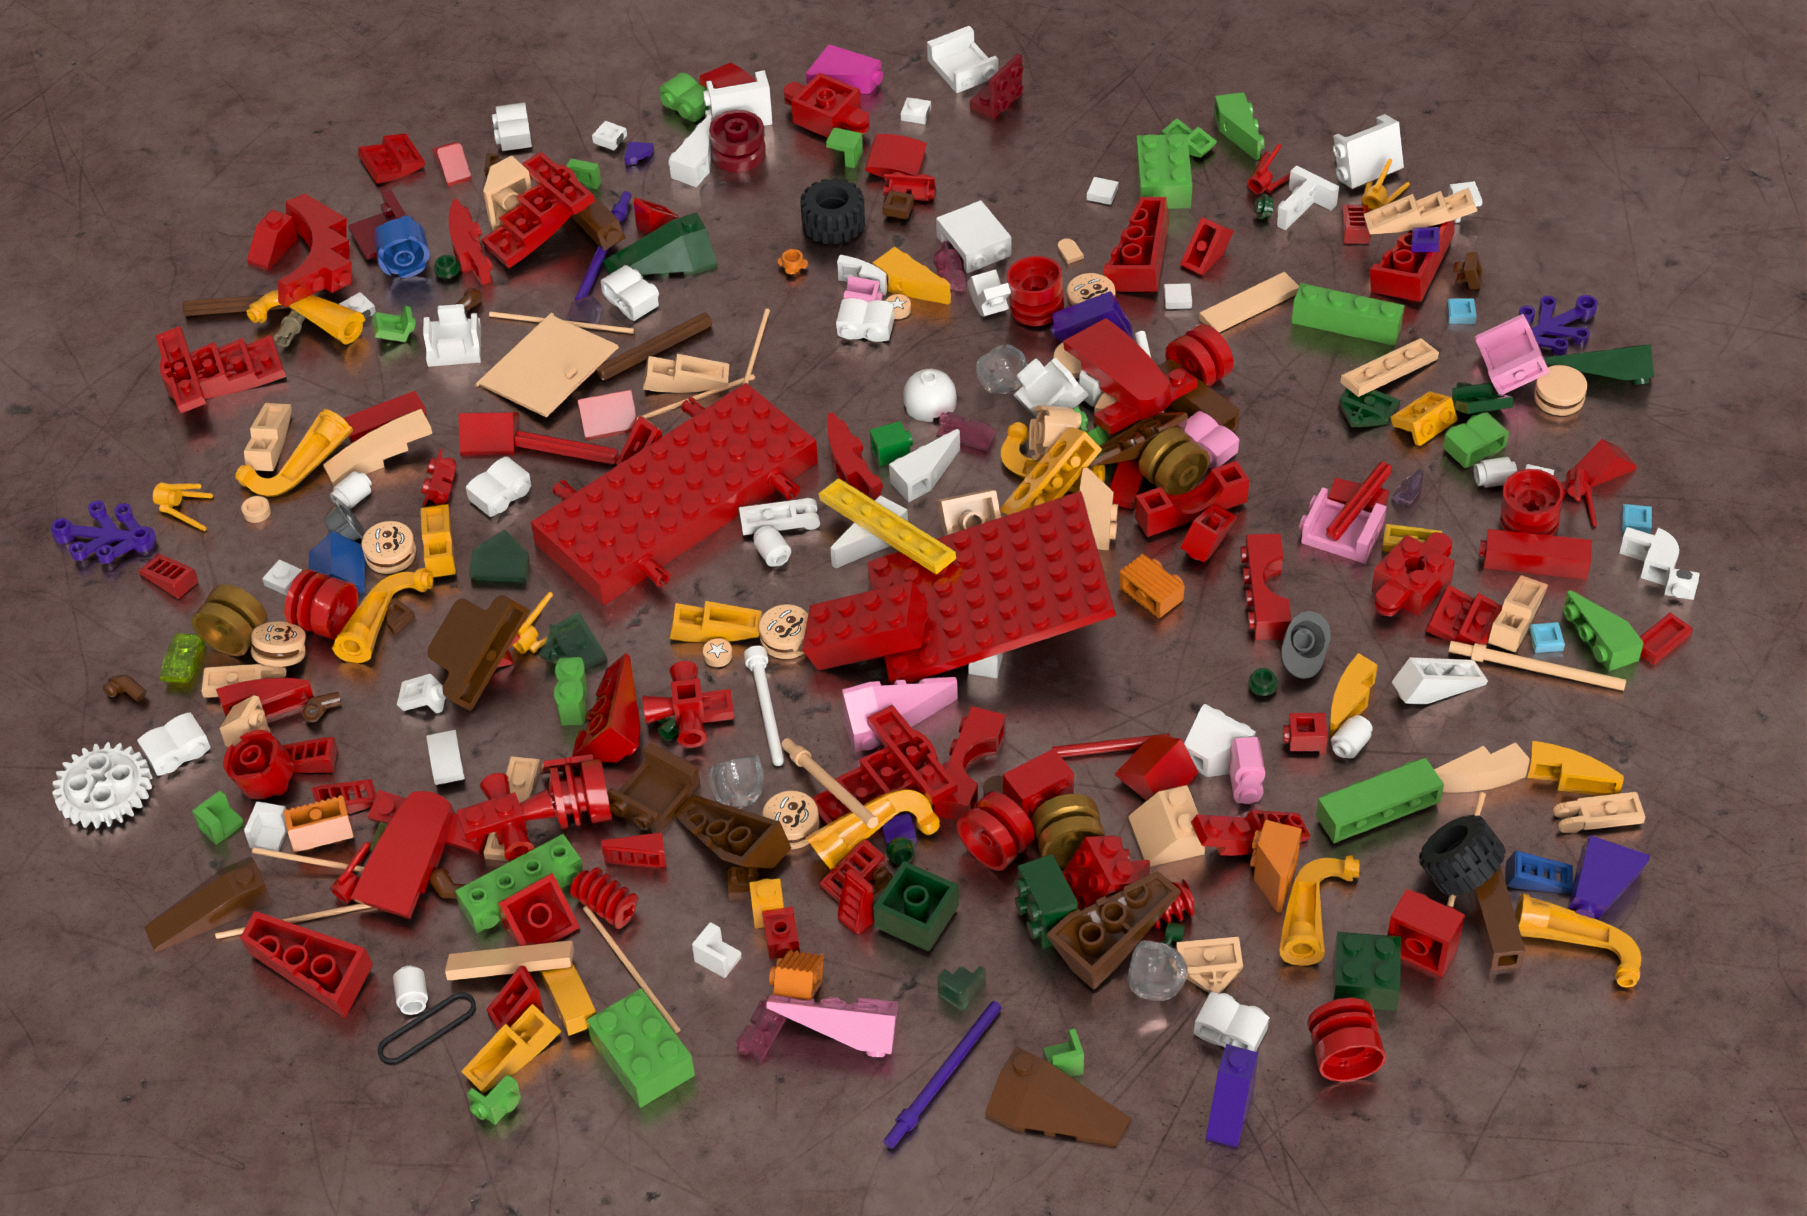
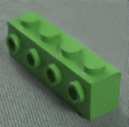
(1347, 314)
(1379, 799)
(481, 897)

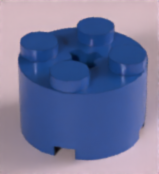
(401, 247)

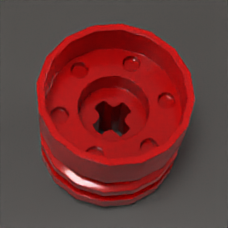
(1035, 290)
(1531, 502)
(320, 603)
(580, 794)
(1346, 1039)

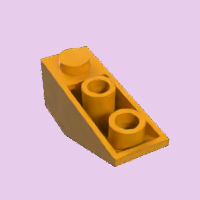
(911, 278)

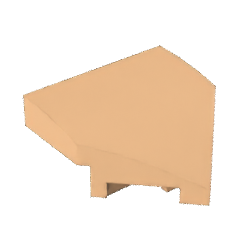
(1212, 962)

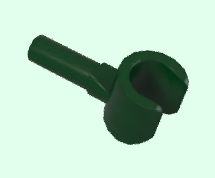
(667, 729)
(1174, 932)

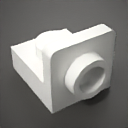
(421, 692)

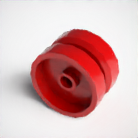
(1202, 354)
(995, 831)

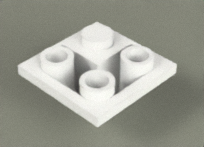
(1211, 740)

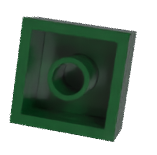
(1043, 897)
(916, 906)
(1368, 969)

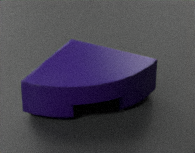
(637, 151)

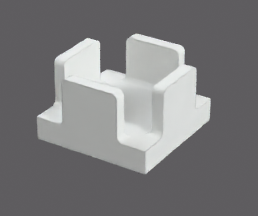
(453, 337)
(1048, 386)

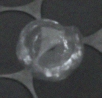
(1005, 364)
(737, 781)
(1156, 971)

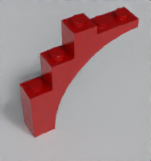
(328, 258)

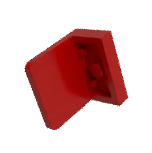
(1098, 870)

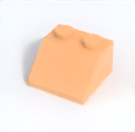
(504, 183)
(1100, 508)
(967, 510)
(1165, 827)

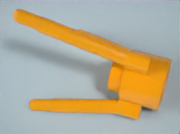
(1376, 195)
(171, 495)
(529, 633)

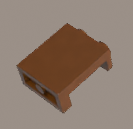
(655, 789)

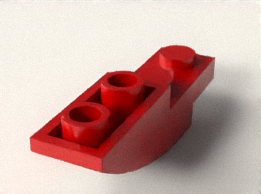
(466, 243)
(847, 459)
(1236, 834)

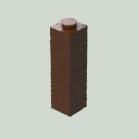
(599, 223)
(1204, 400)
(1497, 924)

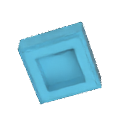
(1461, 311)
(1637, 518)
(1546, 637)

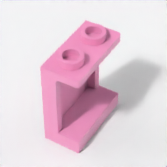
(1511, 354)
(1358, 538)

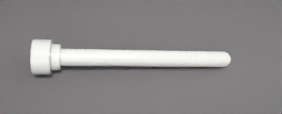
(757, 659)

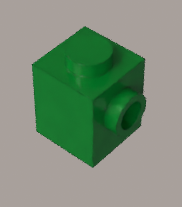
(890, 443)

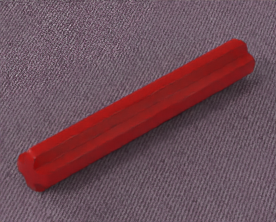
(566, 447)
(1358, 501)

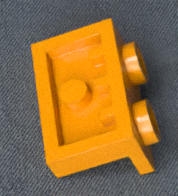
(1426, 416)

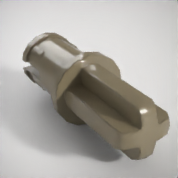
(289, 327)

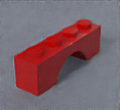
(1161, 511)
(1269, 611)
(979, 737)

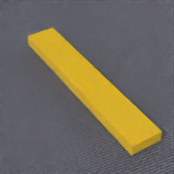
(887, 526)

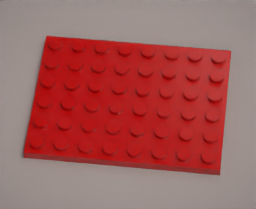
(1005, 590)

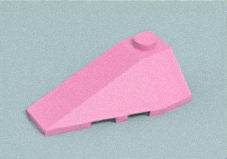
(912, 701)
(862, 1025)

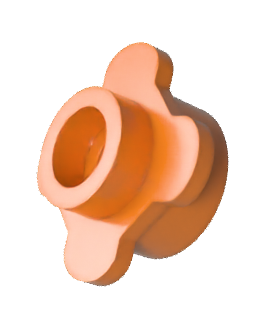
(792, 261)

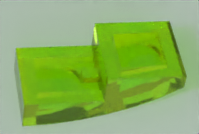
(181, 657)

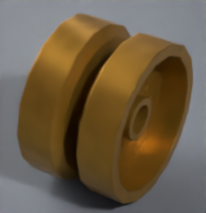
(1174, 461)
(228, 619)
(1064, 824)

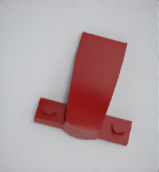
(539, 210)
(214, 370)
(1126, 375)
(904, 764)
(409, 849)

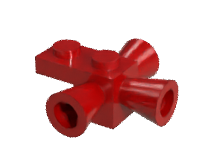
(689, 705)
(504, 815)

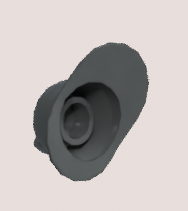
(344, 522)
(1305, 644)

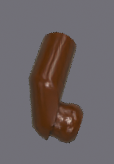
(471, 299)
(123, 684)
(319, 704)
(882, 878)
(443, 884)

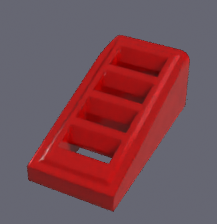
(1354, 224)
(179, 586)
(316, 764)
(345, 789)
(637, 850)
(864, 856)
(856, 903)

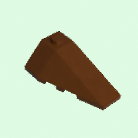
(1134, 440)
(735, 833)
(217, 901)
(1106, 932)
(1045, 1099)

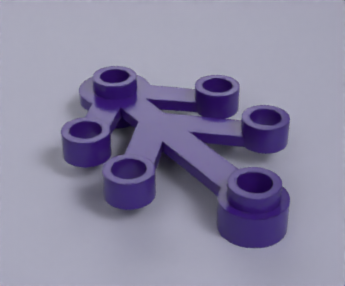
(1584, 309)
(137, 538)

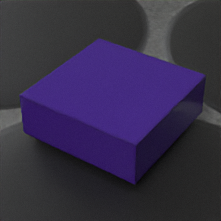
(1425, 239)
(899, 827)

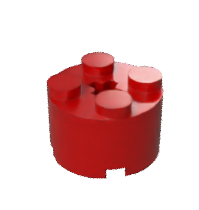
(259, 765)

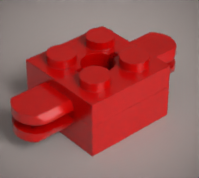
(826, 105)
(1413, 575)

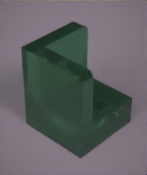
(961, 986)

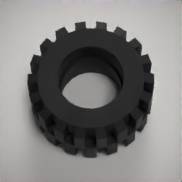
(832, 211)
(1462, 855)

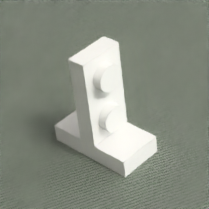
(1306, 190)

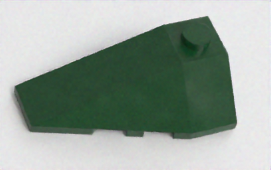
(674, 247)
(1622, 363)

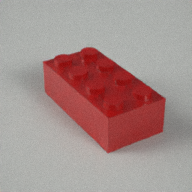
(865, 626)

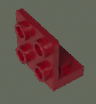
(1001, 90)
(364, 230)

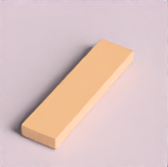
(1249, 302)
(1389, 367)
(522, 780)
(509, 959)

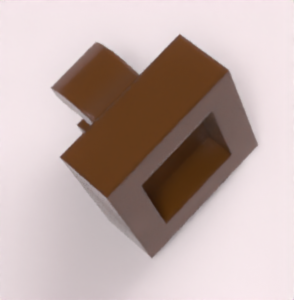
(1470, 269)
(739, 882)

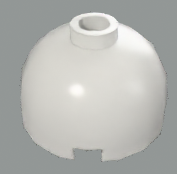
(929, 394)

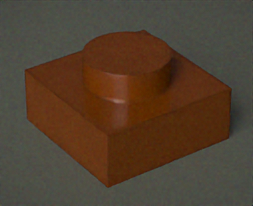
(898, 204)

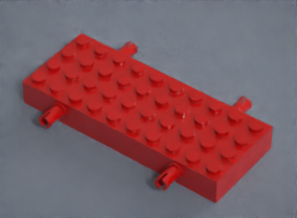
(674, 493)

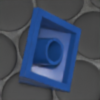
(339, 559)

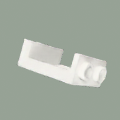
(961, 60)
(749, 97)
(1364, 154)
(975, 235)

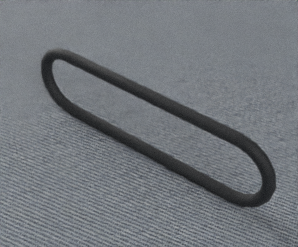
(432, 1037)

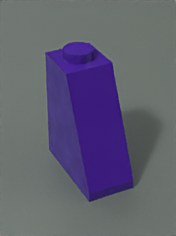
(1087, 313)
(1603, 876)
(1232, 1095)

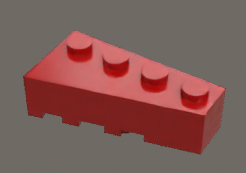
(1139, 255)
(1407, 272)
(311, 960)

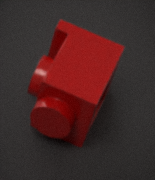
(1306, 732)
(780, 932)

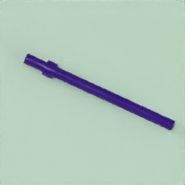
(620, 211)
(909, 1117)

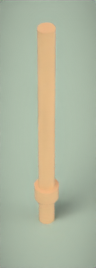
(1480, 652)
(802, 758)

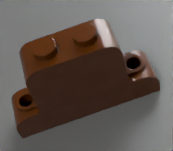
(473, 645)

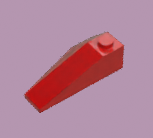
(614, 717)

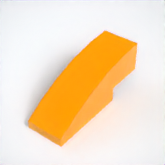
(438, 540)
(714, 622)
(1352, 692)
(1572, 770)
(569, 998)
(511, 1049)

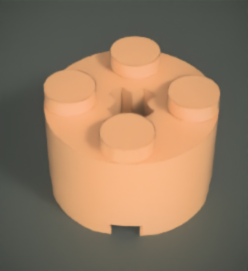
(1049, 427)

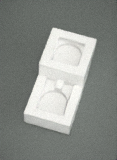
(855, 267)
(445, 757)

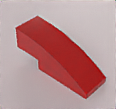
(275, 694)

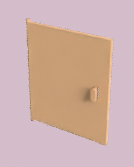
(547, 365)

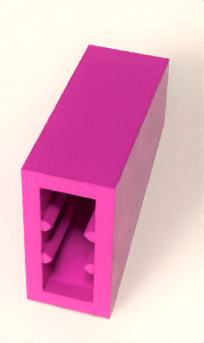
(848, 67)

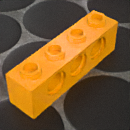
(1054, 472)

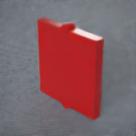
(575, 763)

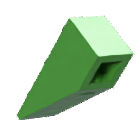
(1237, 123)
(1607, 634)

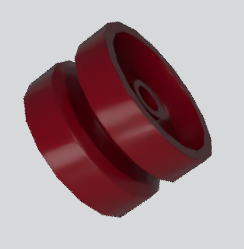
(737, 141)

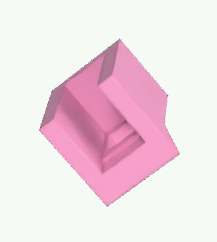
(862, 289)

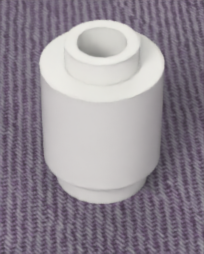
(1494, 471)
(351, 489)
(771, 546)
(1351, 737)
(410, 989)

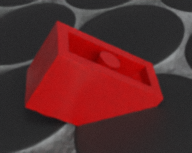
(272, 239)
(1206, 246)
(1207, 532)

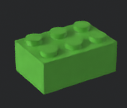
(1164, 168)
(640, 1047)

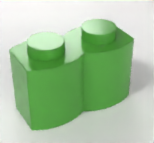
(685, 96)
(1475, 439)
(571, 691)

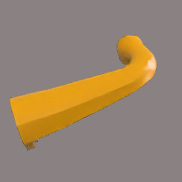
(334, 318)
(319, 442)
(1022, 465)
(360, 633)
(844, 834)
(1554, 922)
(1302, 928)

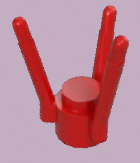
(1262, 178)
(1576, 486)
(347, 881)

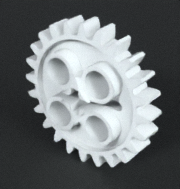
(102, 785)

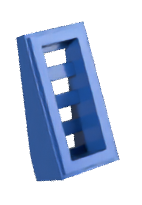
(1519, 874)

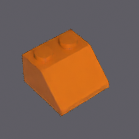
(1275, 860)

